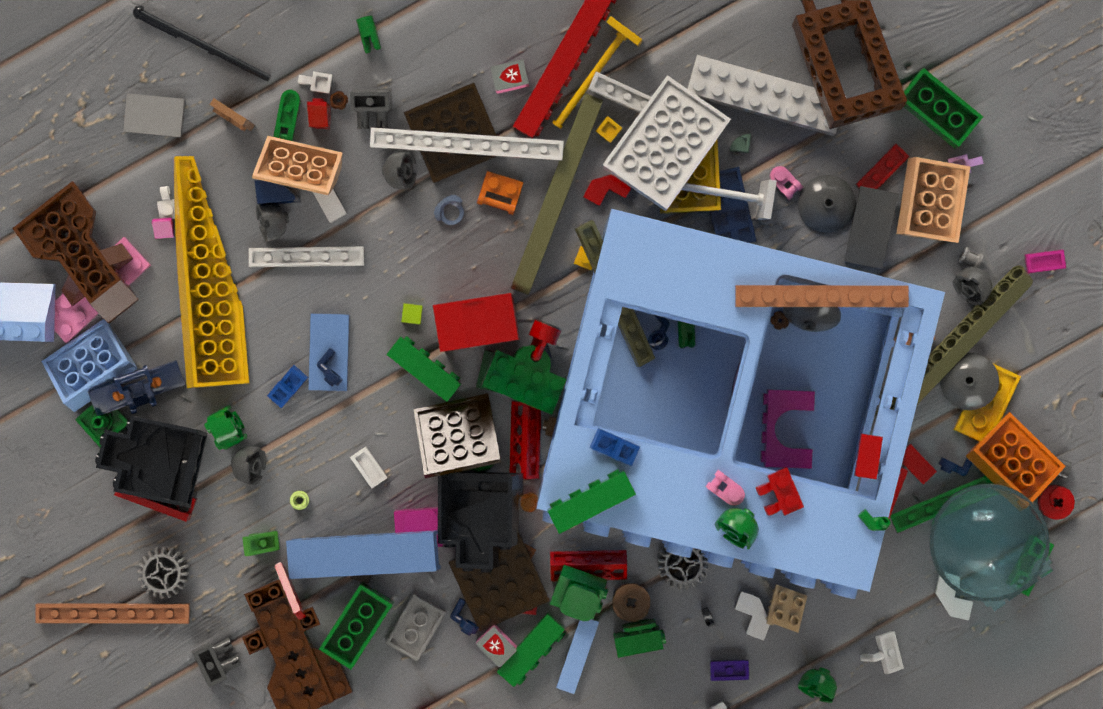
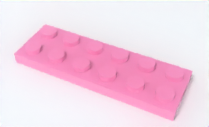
(72, 319)

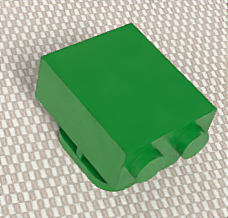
(579, 593)
(639, 638)

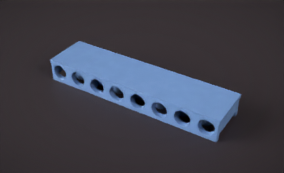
(363, 554)

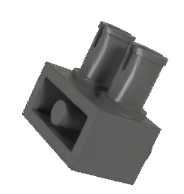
(371, 100)
(210, 667)

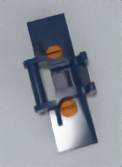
(138, 393)

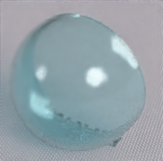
(989, 543)

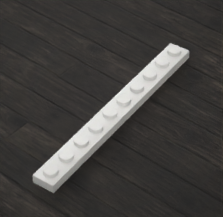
(466, 144)

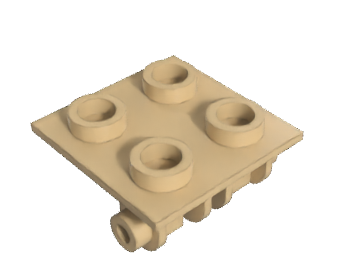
(786, 608)

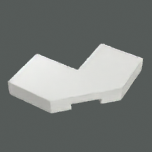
(752, 606)
(954, 606)

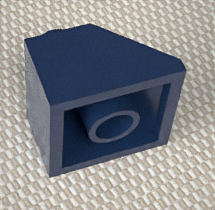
(274, 193)

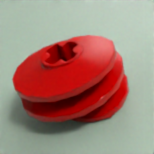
(1065, 505)

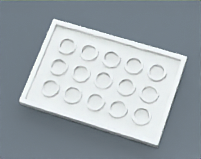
(666, 143)

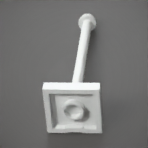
(763, 200)

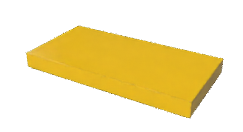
(980, 421)

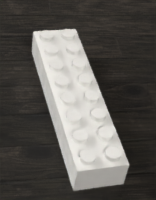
(758, 94)

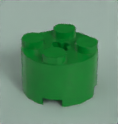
(225, 428)

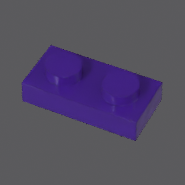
(729, 670)

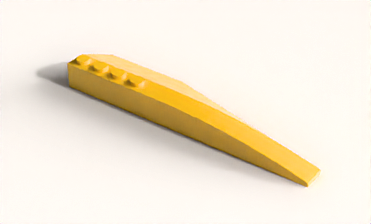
(207, 295)

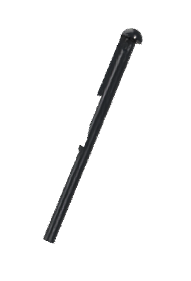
(168, 28)

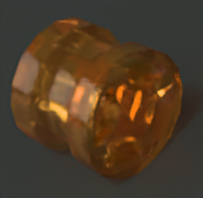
(527, 501)

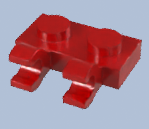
(784, 491)

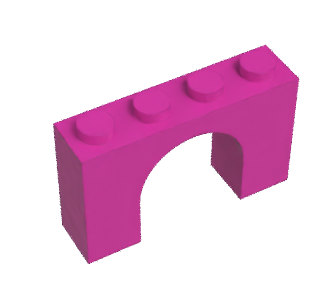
(776, 404)

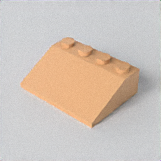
(298, 165)
(933, 200)

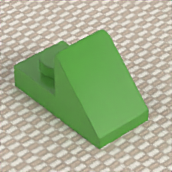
(260, 543)

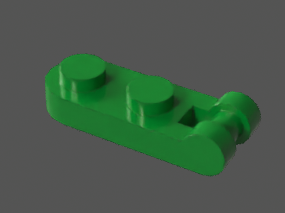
(287, 115)

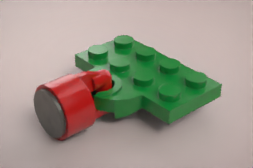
(528, 373)

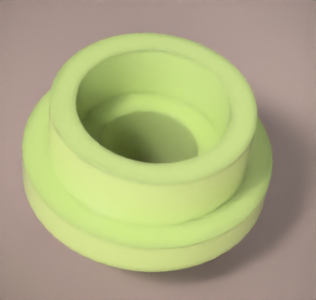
(295, 504)

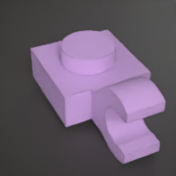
(963, 160)

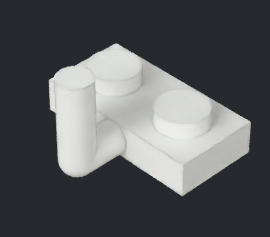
(888, 653)

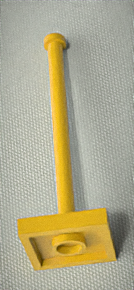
(622, 34)

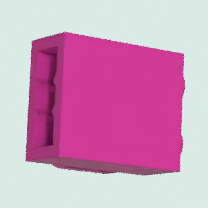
(416, 520)

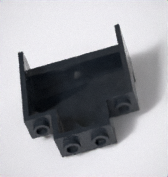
(153, 460)
(479, 516)

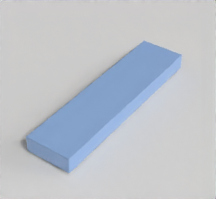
(577, 655)

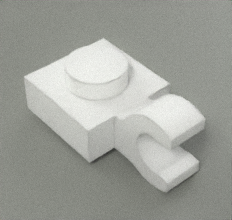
(319, 82)
(166, 207)

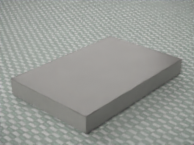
(154, 115)
(415, 627)

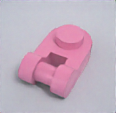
(782, 176)
(732, 493)

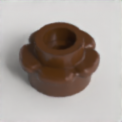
(338, 95)
(779, 325)

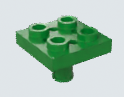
(89, 422)

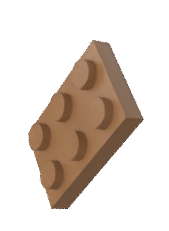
(227, 113)

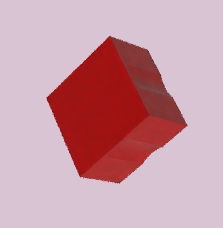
(476, 322)

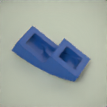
(287, 386)
(614, 447)

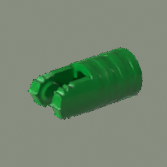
(368, 29)
(686, 334)

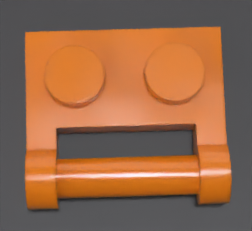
(501, 186)

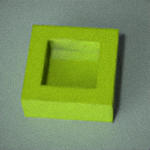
(412, 313)

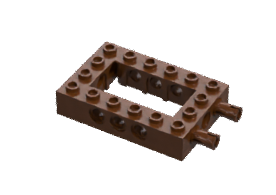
(836, 107)

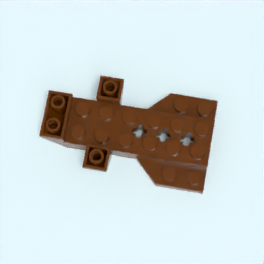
(90, 269)
(286, 633)

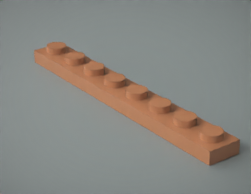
(821, 296)
(113, 613)

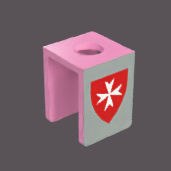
(509, 76)
(496, 645)

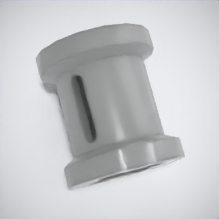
(970, 257)

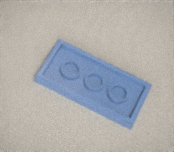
(325, 333)

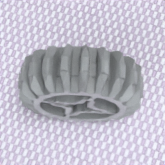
(674, 564)
(146, 576)

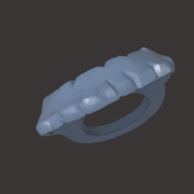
(453, 200)

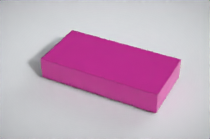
(1045, 261)

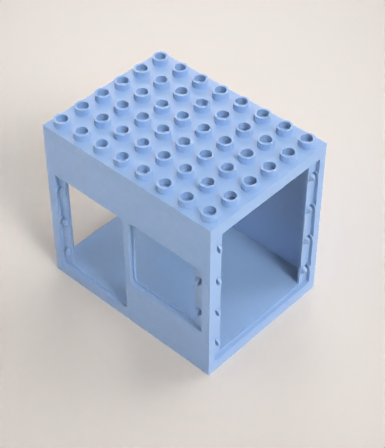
(694, 425)

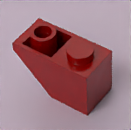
(319, 114)

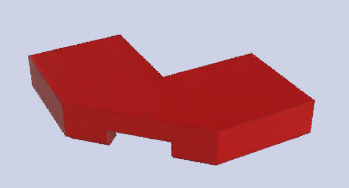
(599, 187)

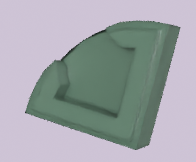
(741, 144)

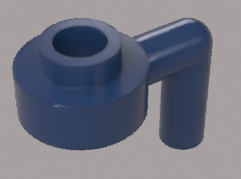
(658, 338)
(331, 376)
(949, 466)
(467, 626)

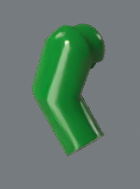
(874, 523)

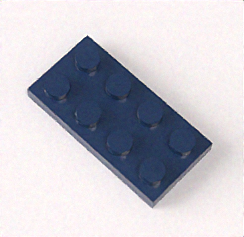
(734, 217)

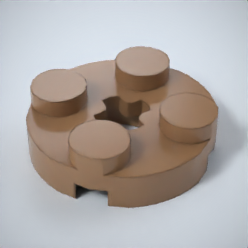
(632, 591)

